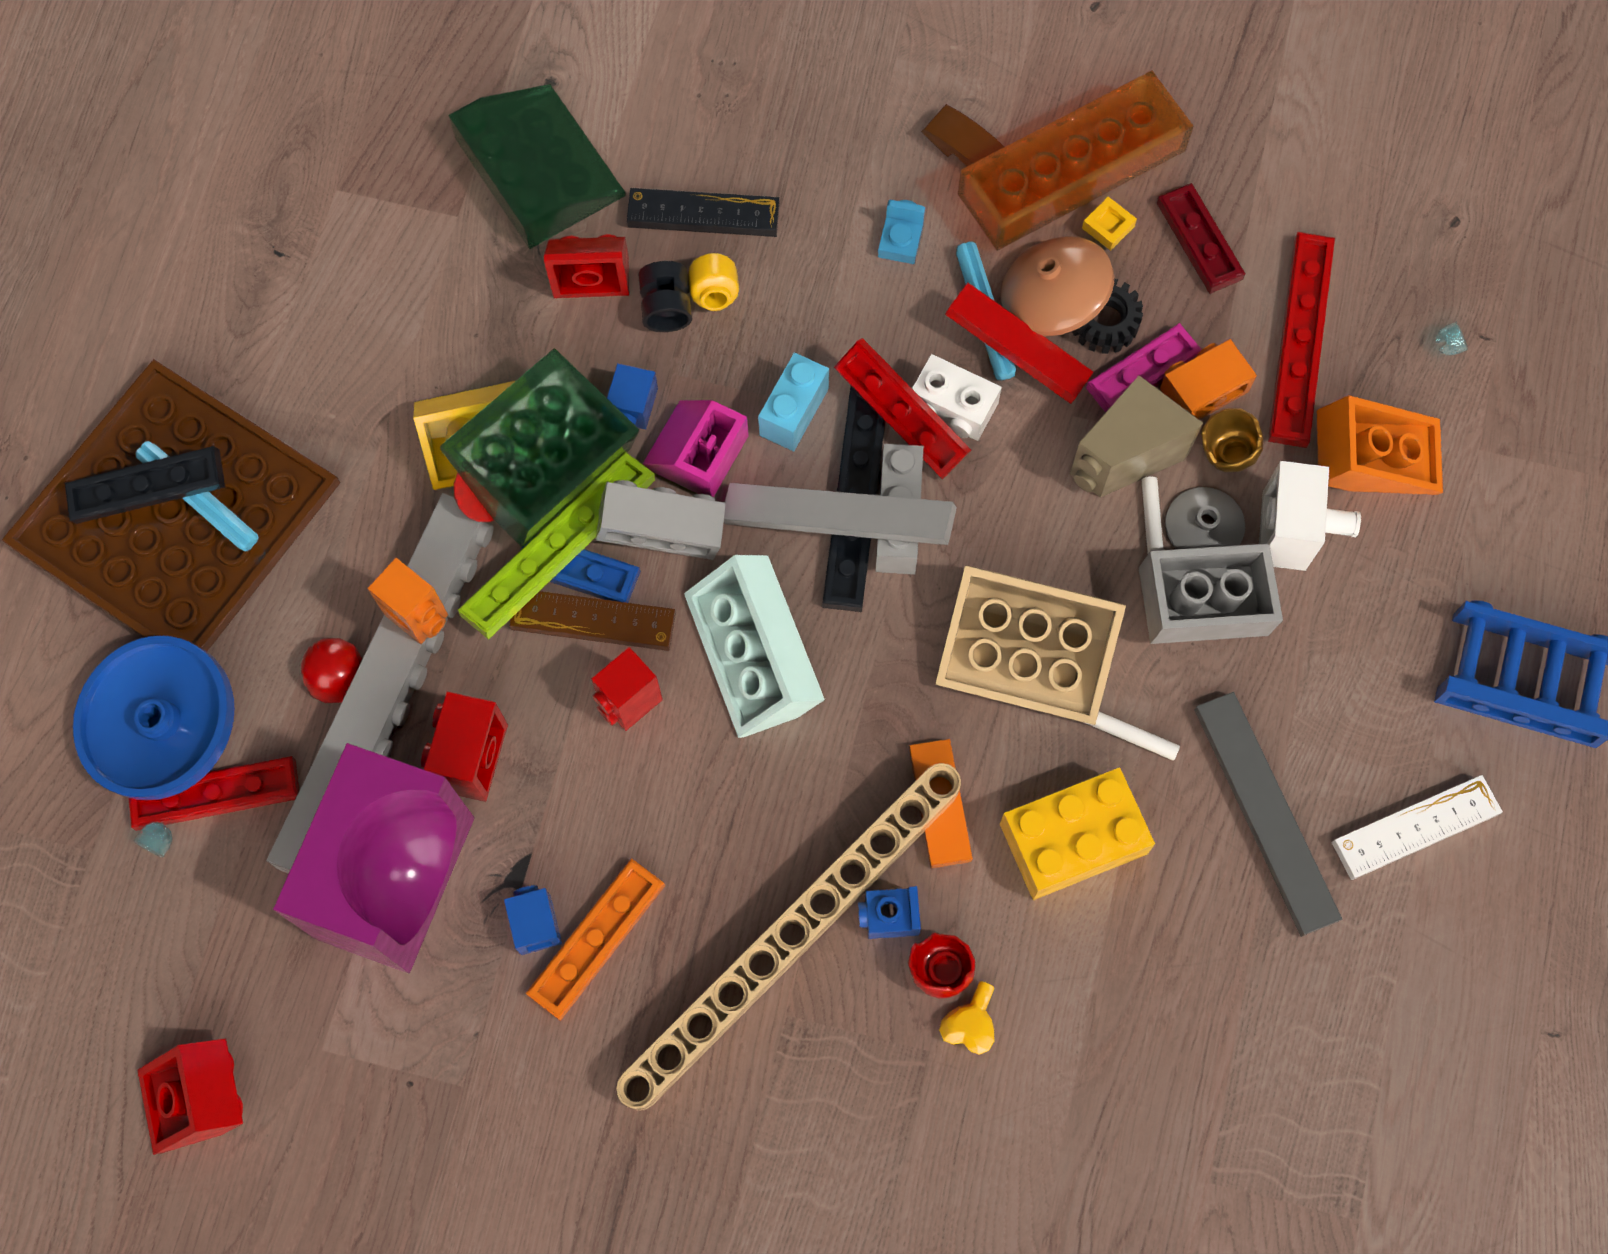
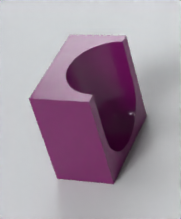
(376, 858)

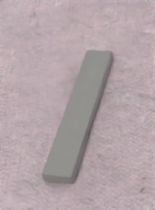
(840, 513)

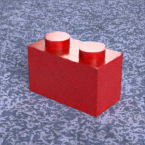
(626, 690)

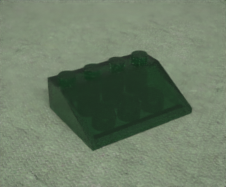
(535, 160)
(539, 446)

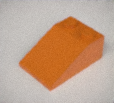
(1379, 448)

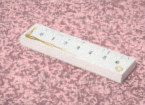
(1416, 827)

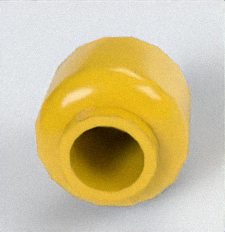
(713, 281)

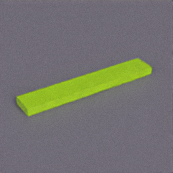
(547, 552)

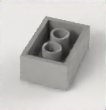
(1210, 593)

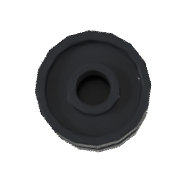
(665, 296)

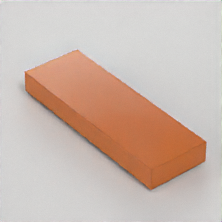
(948, 835)

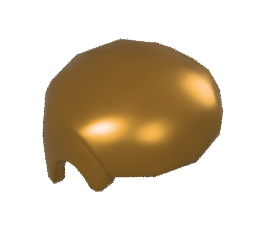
(1232, 440)

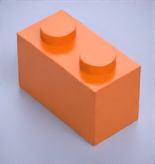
(1209, 380)

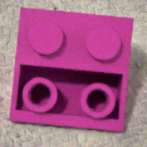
(698, 445)

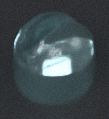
(1455, 340)
(155, 838)

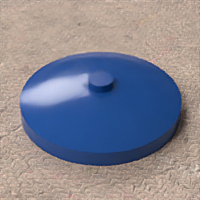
(153, 718)

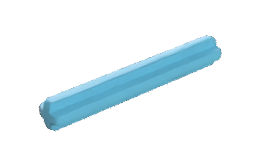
(974, 273)
(208, 506)

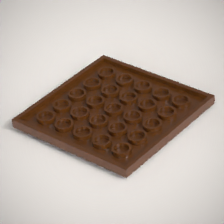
(165, 563)

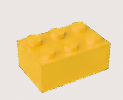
(1076, 833)

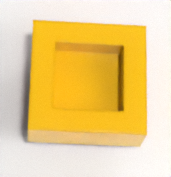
(1109, 223)

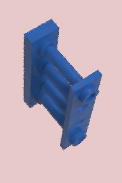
(1503, 701)

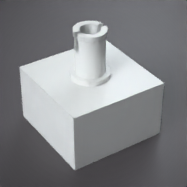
(1298, 517)

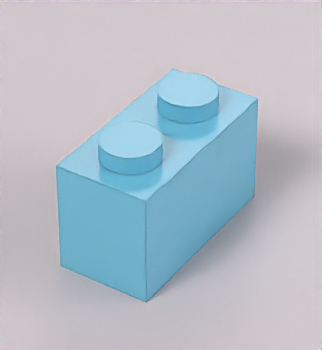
(793, 401)

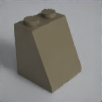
(1134, 440)

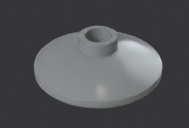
(1189, 531)

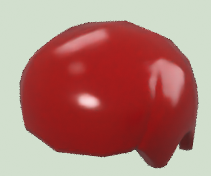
(330, 668)
(942, 965)

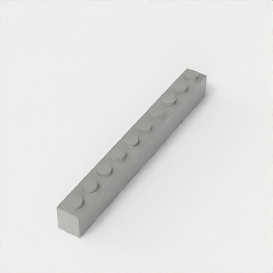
(389, 669)

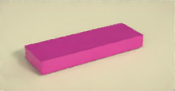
(1148, 362)

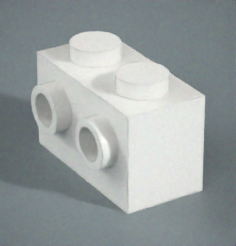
(958, 396)

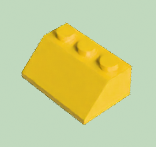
(440, 419)

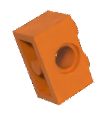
(409, 601)

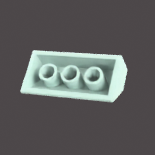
(753, 644)

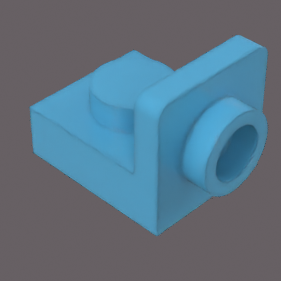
(902, 231)

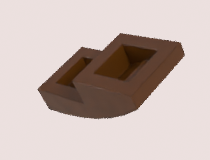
(960, 135)

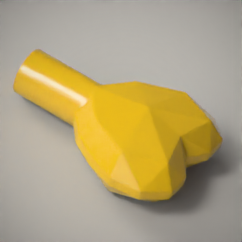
(971, 1022)

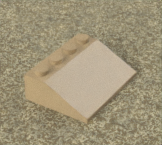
(1030, 644)

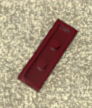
(1200, 238)

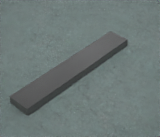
(1268, 814)

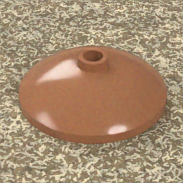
(1058, 285)

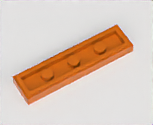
(595, 939)

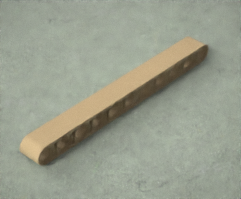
(785, 955)

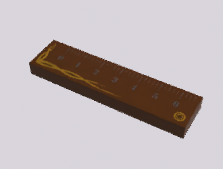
(596, 620)

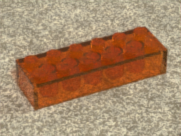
(1074, 160)

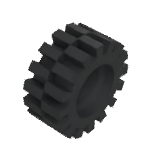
(1119, 334)

